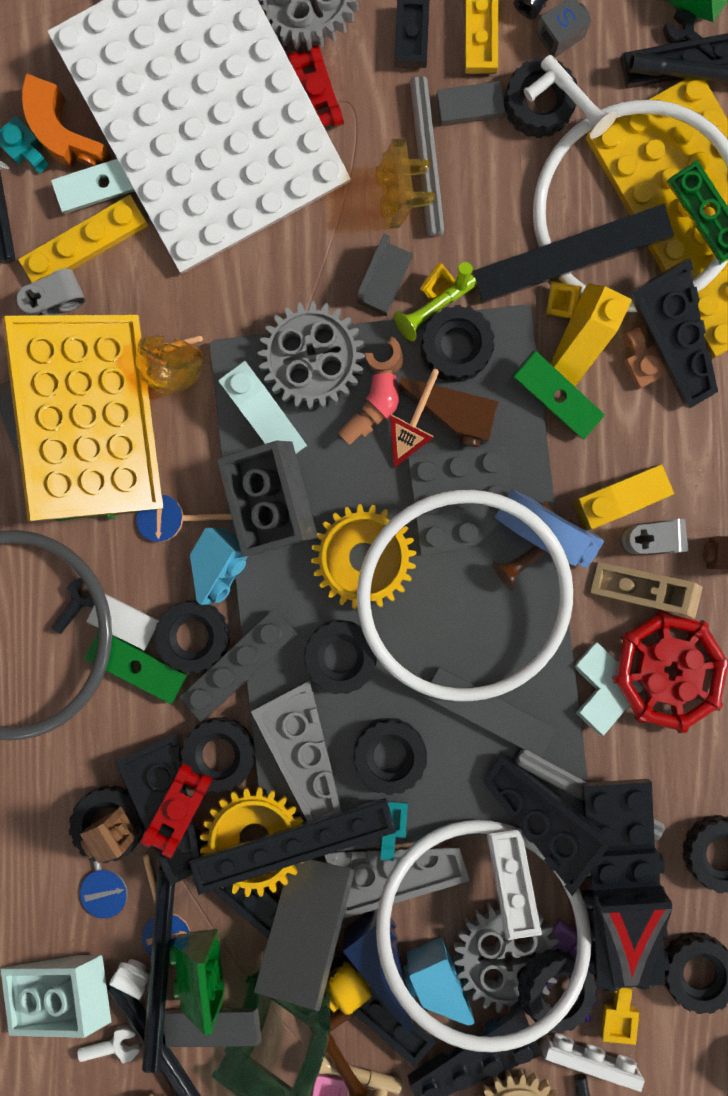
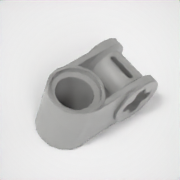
(54, 294)
(659, 537)

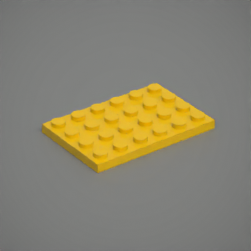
(81, 415)

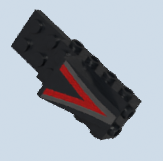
(624, 889)

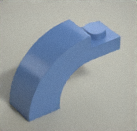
(578, 544)

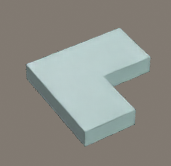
(607, 700)

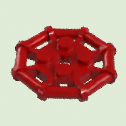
(689, 667)

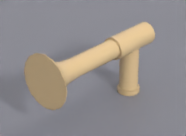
(383, 1082)

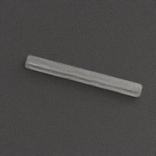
(426, 150)
(562, 779)

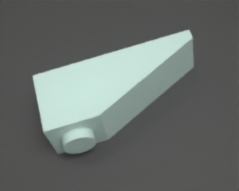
(260, 407)

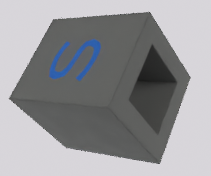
(563, 26)

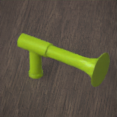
(409, 323)

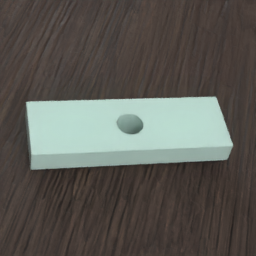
(84, 189)

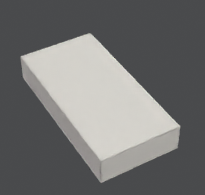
(128, 623)

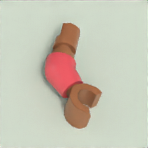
(382, 397)

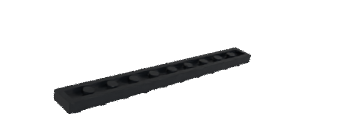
(374, 1013)

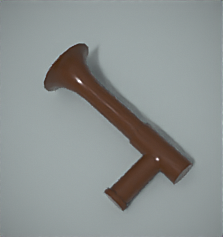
(509, 571)
(352, 1083)

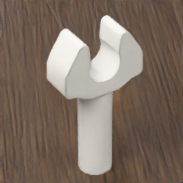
(113, 1046)

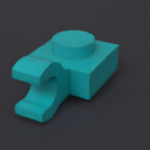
(21, 144)
(399, 816)

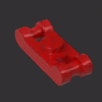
(317, 85)
(176, 811)

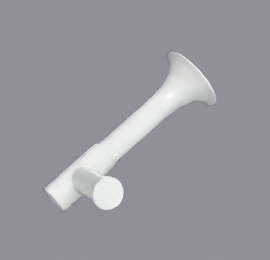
(556, 73)

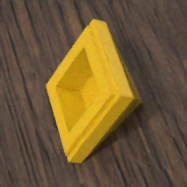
(437, 281)
(563, 299)

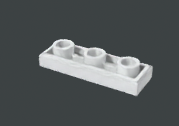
(592, 1061)

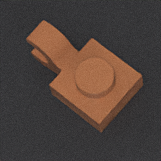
(645, 363)

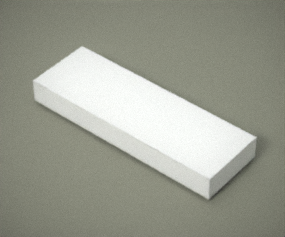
(514, 884)

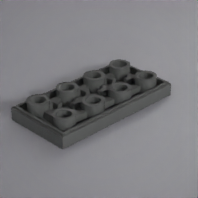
(305, 934)

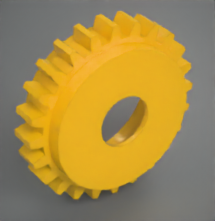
(339, 541)
(238, 814)

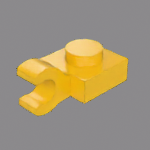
(620, 1019)

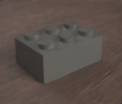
(267, 498)

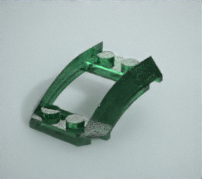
(249, 1078)

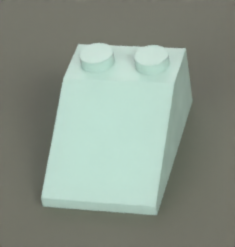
(56, 997)

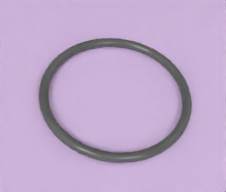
(104, 641)

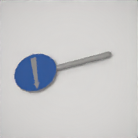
(103, 892)

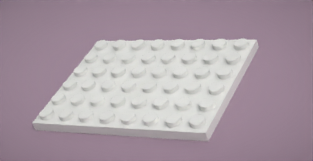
(201, 117)

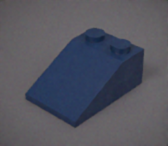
(362, 951)

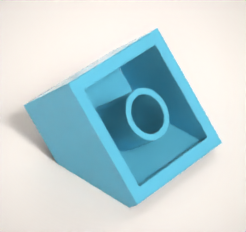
(435, 982)

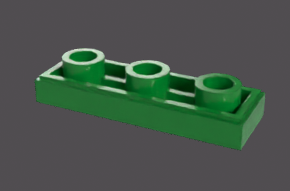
(695, 194)
(571, 407)
(154, 676)

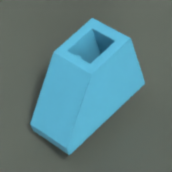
(215, 564)

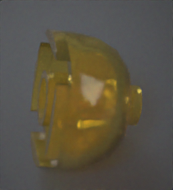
(168, 366)

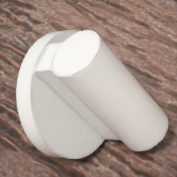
(130, 978)

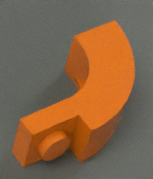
(43, 113)

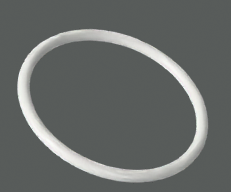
(633, 107)
(465, 497)
(408, 1003)

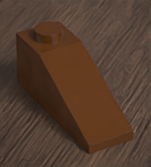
(456, 411)

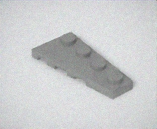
(299, 747)
(430, 872)

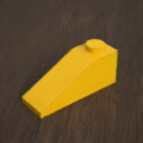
(589, 330)
(623, 498)

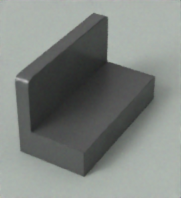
(384, 276)

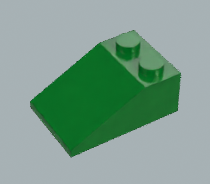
(199, 977)

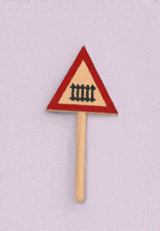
(406, 436)

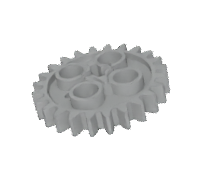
(299, 23)
(305, 326)
(504, 987)

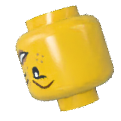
(347, 988)

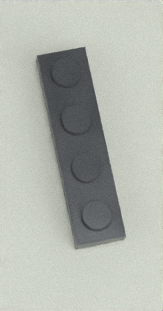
(238, 665)

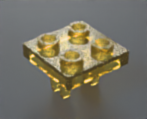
(395, 178)

